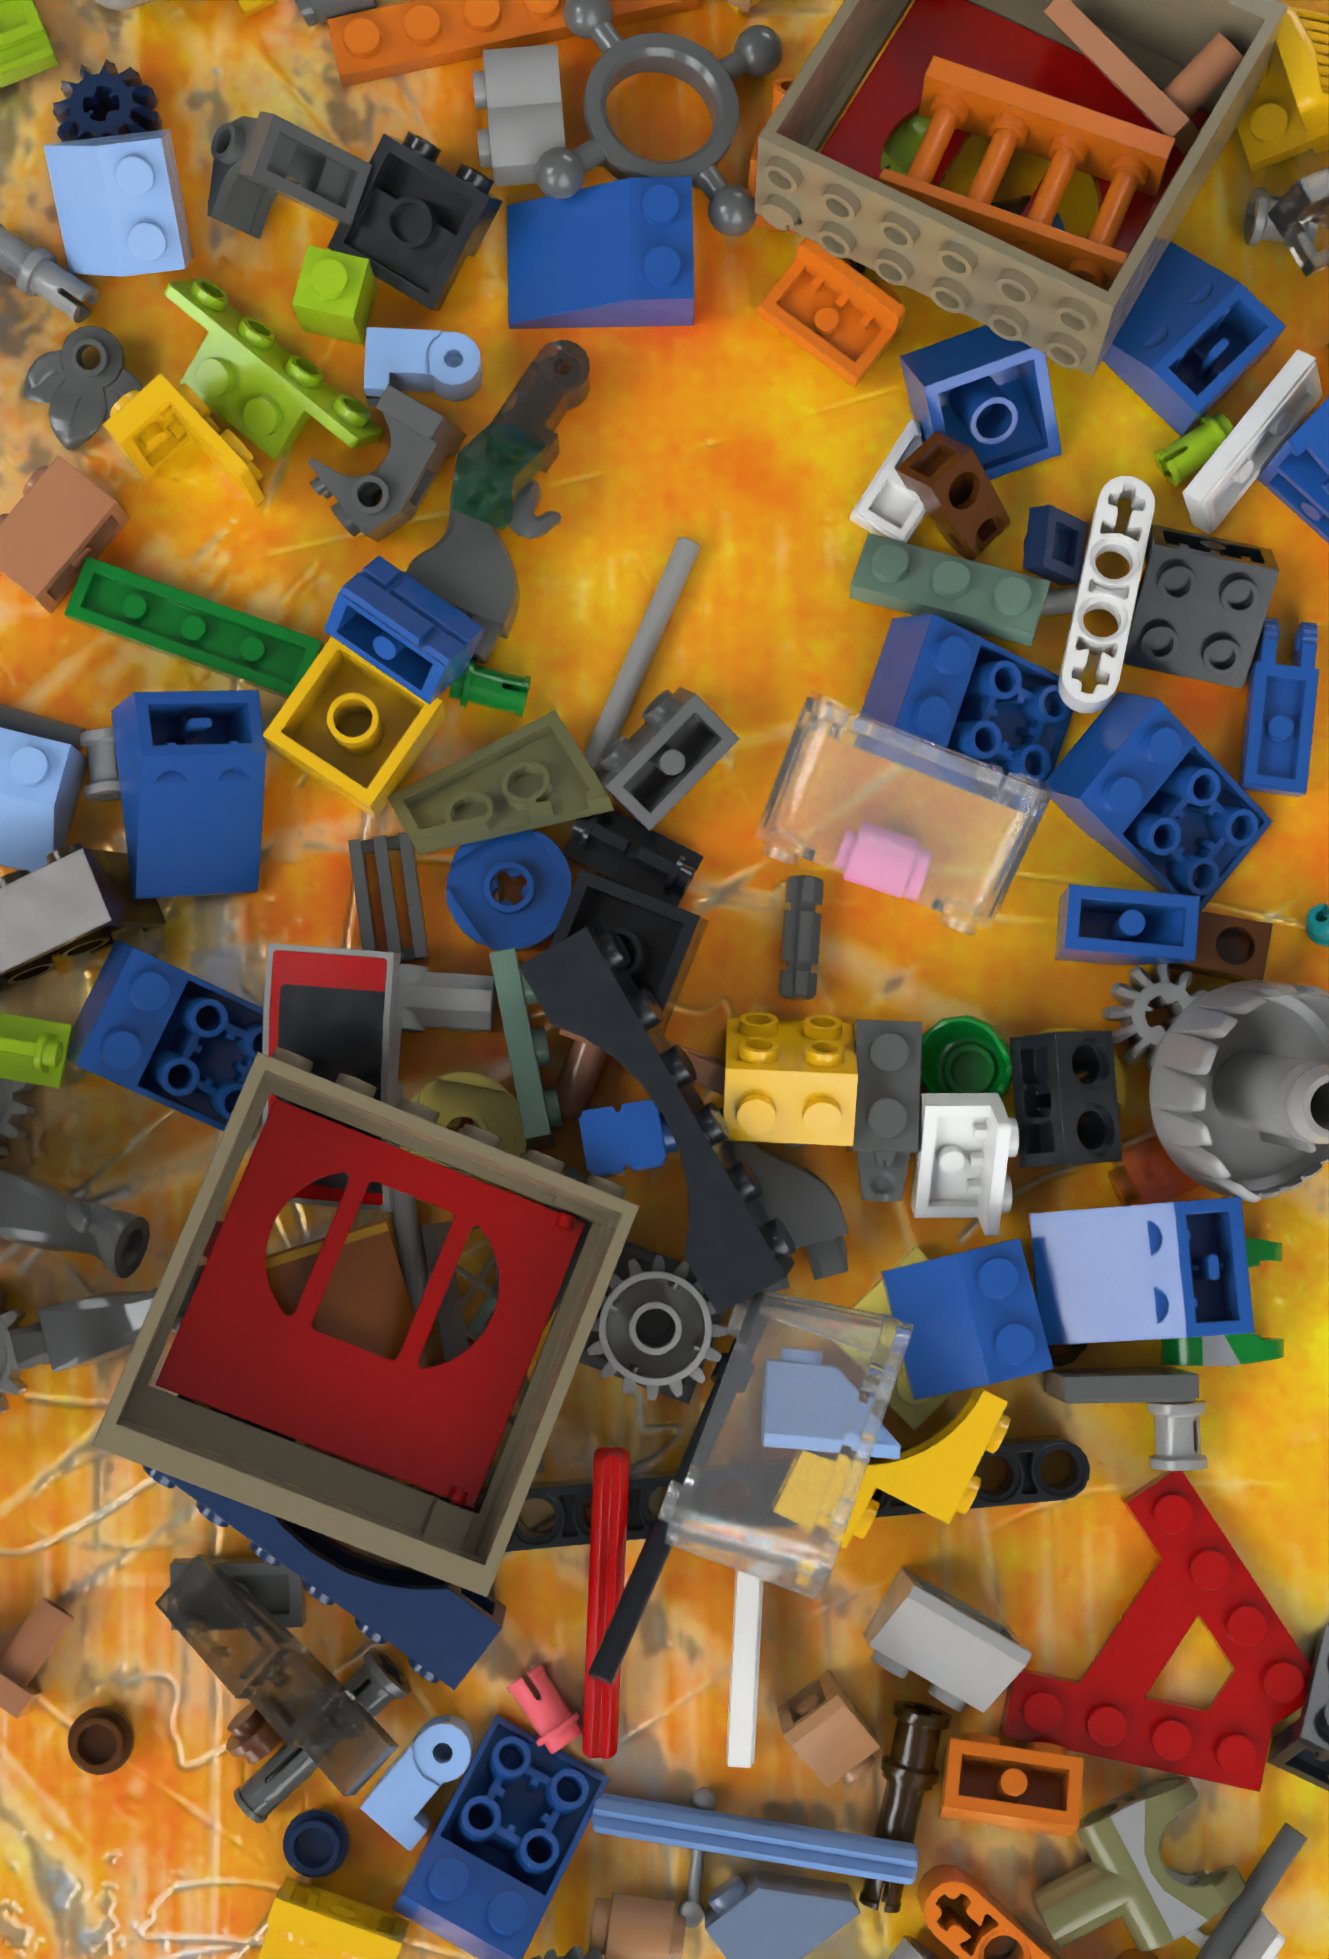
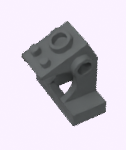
(271, 157)
(416, 454)

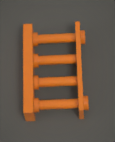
(1047, 128)

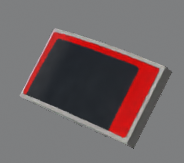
(342, 1017)

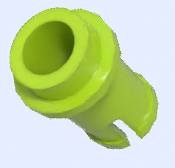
(1193, 449)

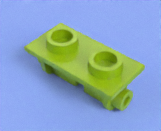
(33, 1050)

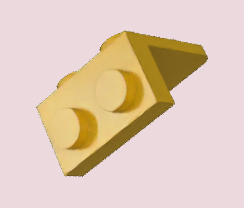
(162, 419)
(790, 1080)

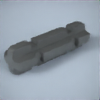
(800, 937)

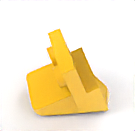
(1293, 97)

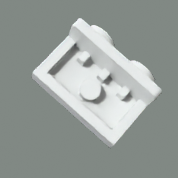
(964, 1158)

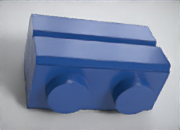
(403, 629)
(625, 1138)

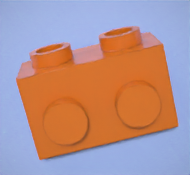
(834, 312)

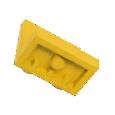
(324, 1925)

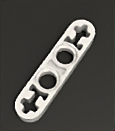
(1112, 595)

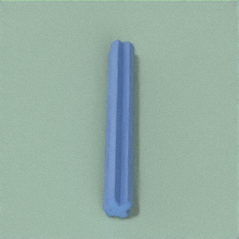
(756, 1838)

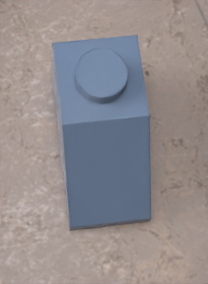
(776, 1915)

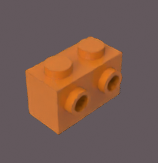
(1011, 1786)

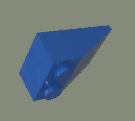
(603, 257)

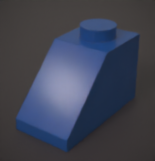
(1126, 926)

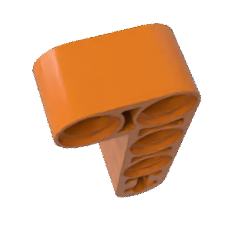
(988, 1918)

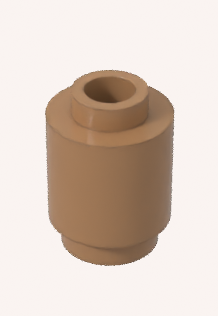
(636, 1928)

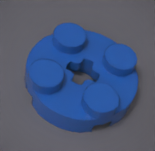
(503, 924)

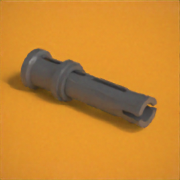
(372, 1685)

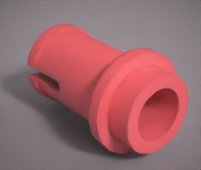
(547, 1714)

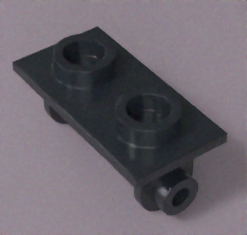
(633, 856)

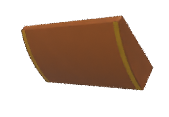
(363, 1299)

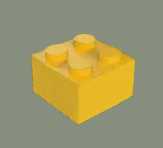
(353, 727)

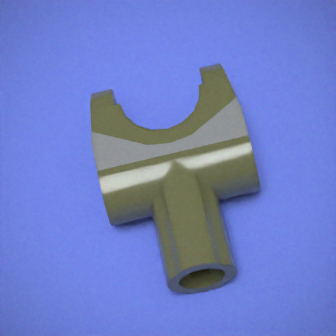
(1129, 1875)

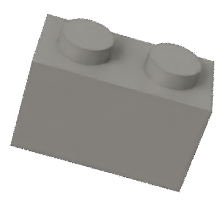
(944, 1642)

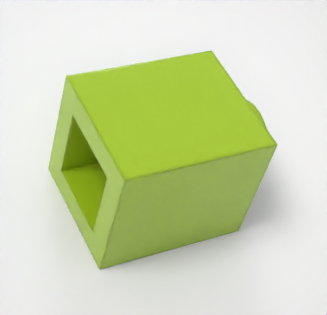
(335, 294)

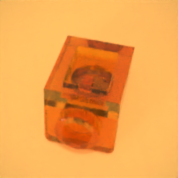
(1148, 1175)

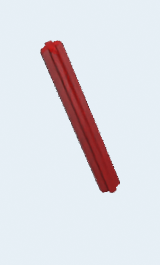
(604, 1591)

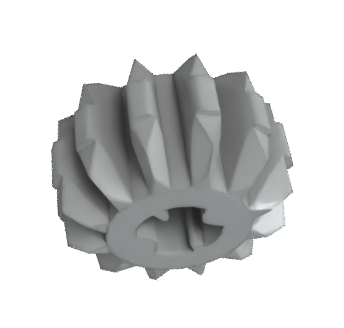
(1135, 1001)

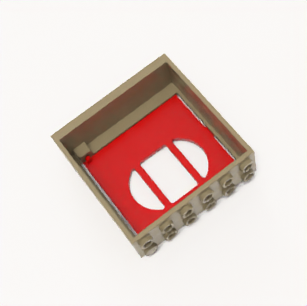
(1021, 298)
(389, 1415)

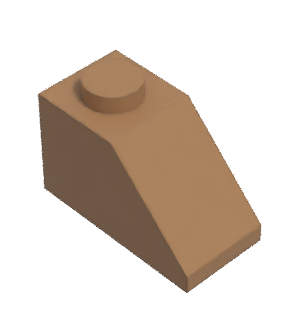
(828, 1731)

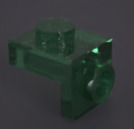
(493, 471)

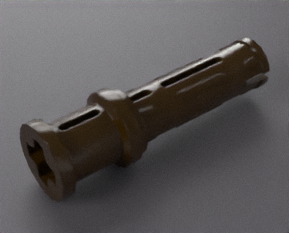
(908, 1776)

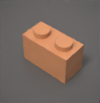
(55, 530)

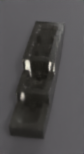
(277, 1674)

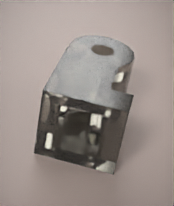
(546, 391)

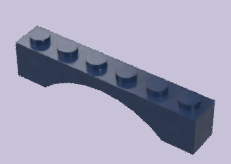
(422, 1616)

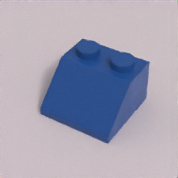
(985, 396)
(969, 1318)

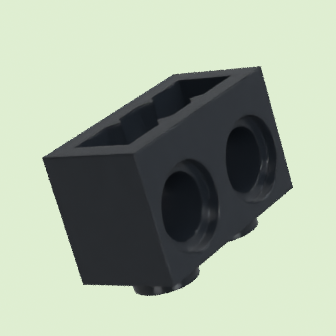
(1065, 1098)

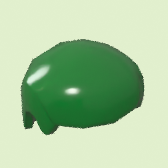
(965, 1057)

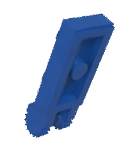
(1280, 714)

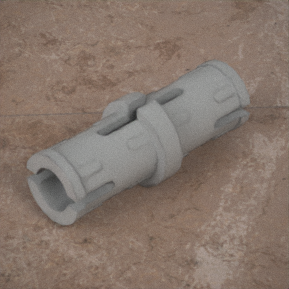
(40, 275)

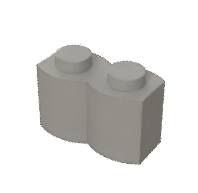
(523, 110)

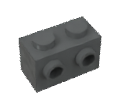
(664, 755)

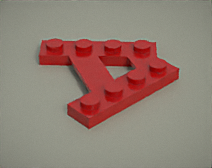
(1109, 1707)

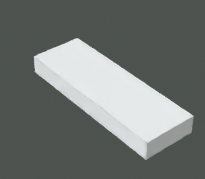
(1253, 442)
(744, 1670)

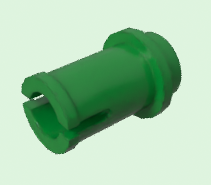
(491, 688)

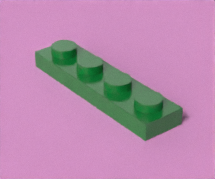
(191, 628)

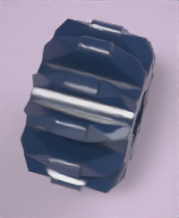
(106, 105)

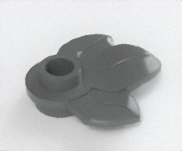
(80, 396)

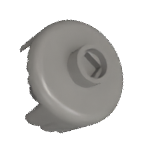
(1246, 1088)

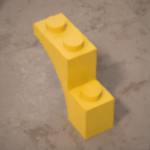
(937, 1472)

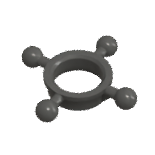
(756, 53)

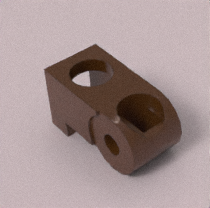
(955, 493)
(1229, 948)

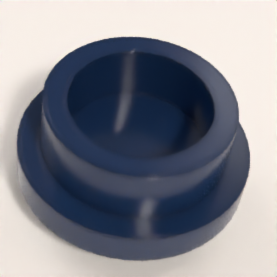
(316, 1842)

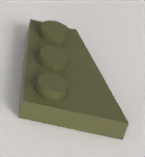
(502, 789)

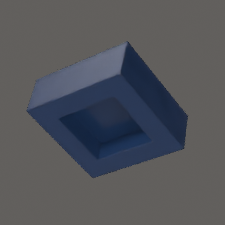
(1054, 545)

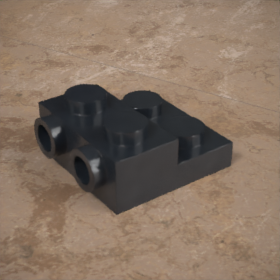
(418, 219)

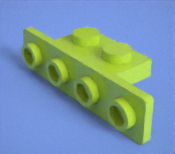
(257, 381)

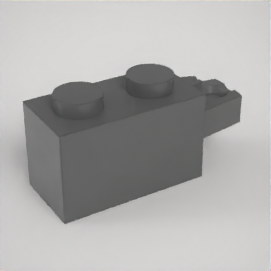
(886, 1105)

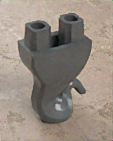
(476, 571)
(802, 1204)
(52, 1220)
(88, 1329)

